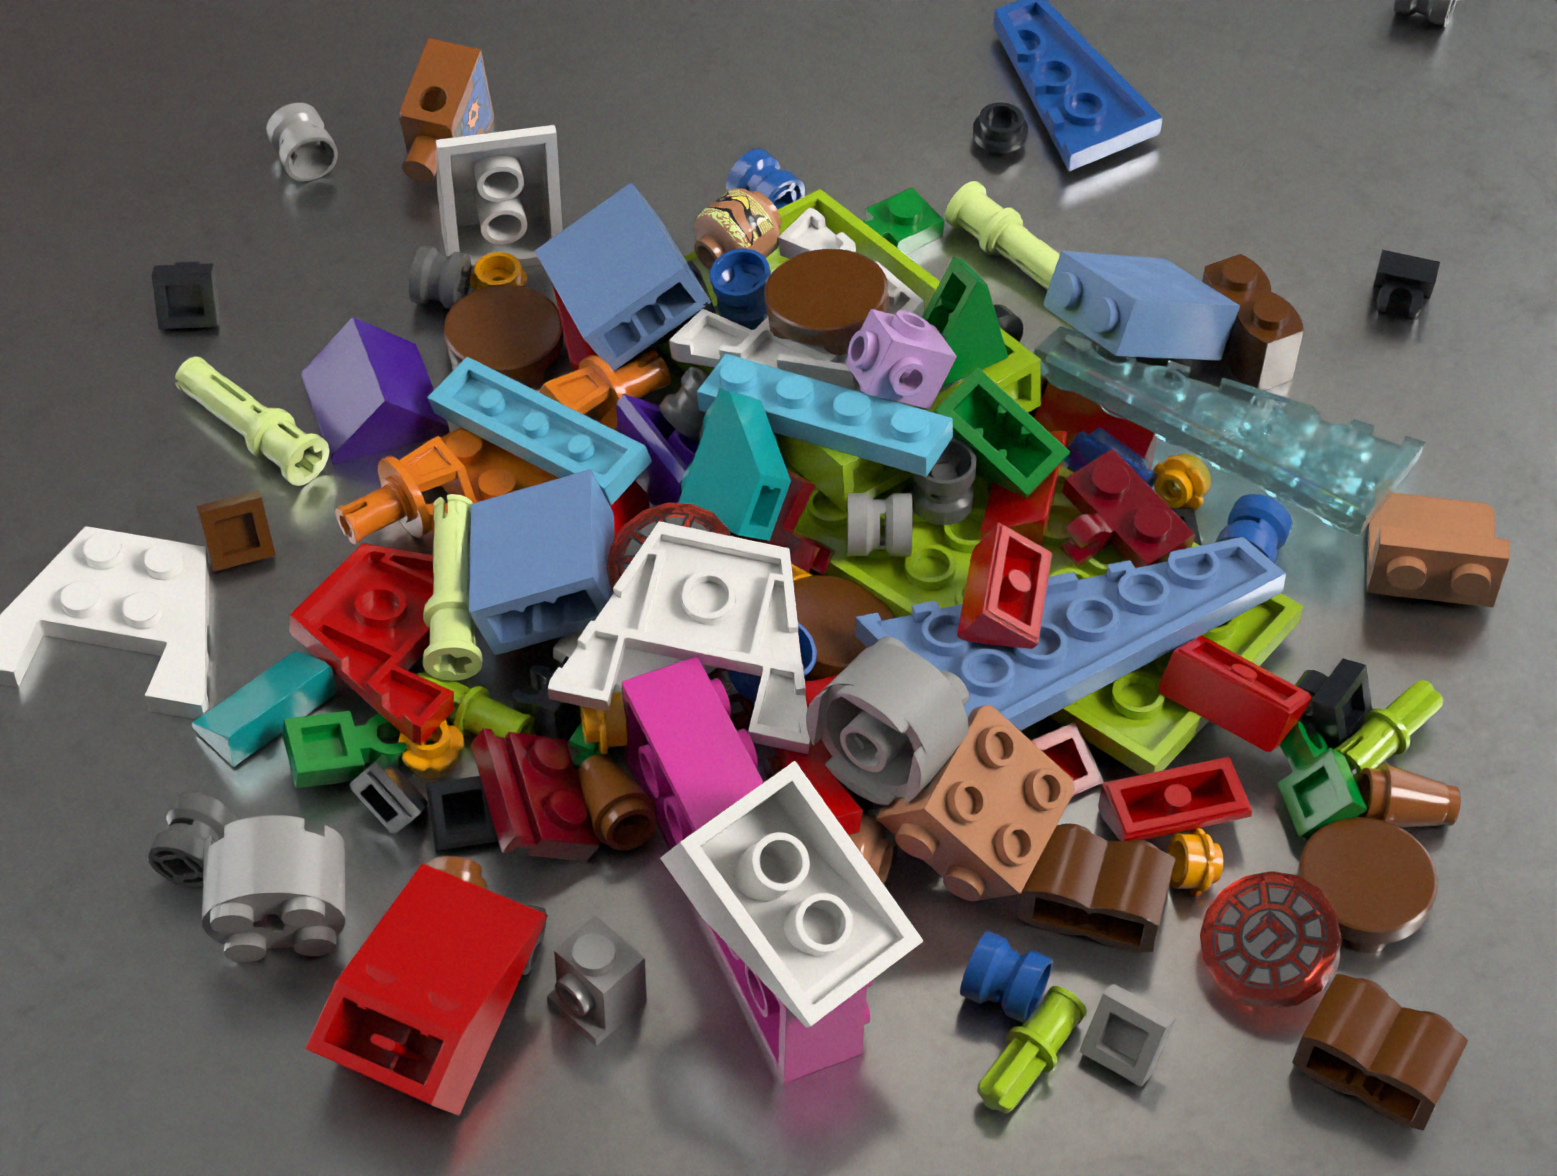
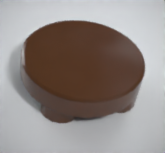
(824, 297)
(505, 330)
(828, 612)
(1373, 878)

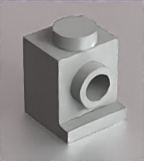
(597, 980)

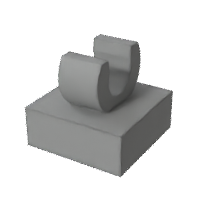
(1127, 1034)

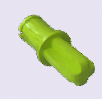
(476, 711)
(1389, 729)
(1031, 1049)

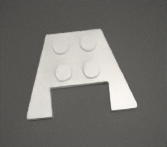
(710, 336)
(126, 597)
(704, 599)

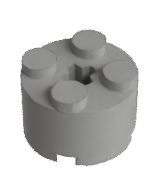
(889, 722)
(273, 888)

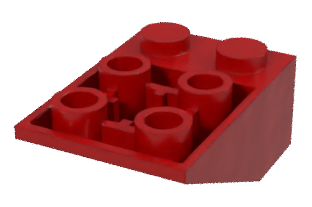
(429, 988)

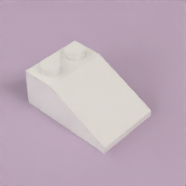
(499, 193)
(793, 896)

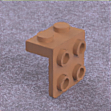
(1436, 550)
(984, 810)

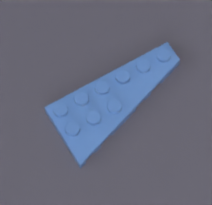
(1090, 627)

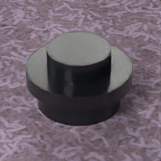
(1000, 128)

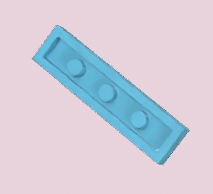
(835, 415)
(538, 428)

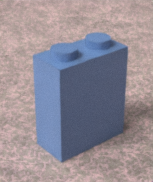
(621, 277)
(1140, 306)
(540, 561)

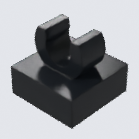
(1407, 276)
(185, 295)
(1337, 700)
(550, 716)

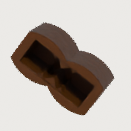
(1266, 328)
(1098, 889)
(1380, 1051)

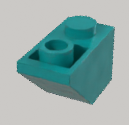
(738, 467)

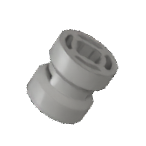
(302, 142)
(864, 524)

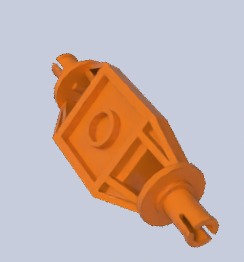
(481, 469)

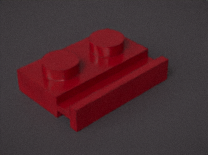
(534, 795)

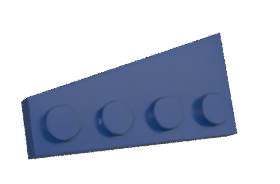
(1072, 86)

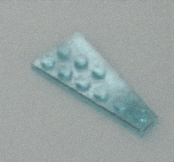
(1240, 430)

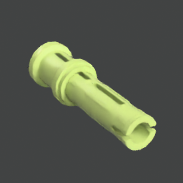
(1001, 232)
(267, 431)
(452, 629)

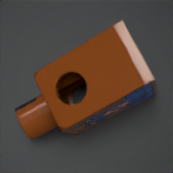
(442, 102)

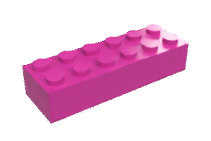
(694, 769)

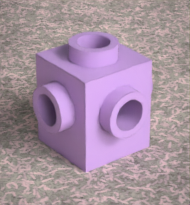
(900, 358)

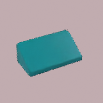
(259, 708)

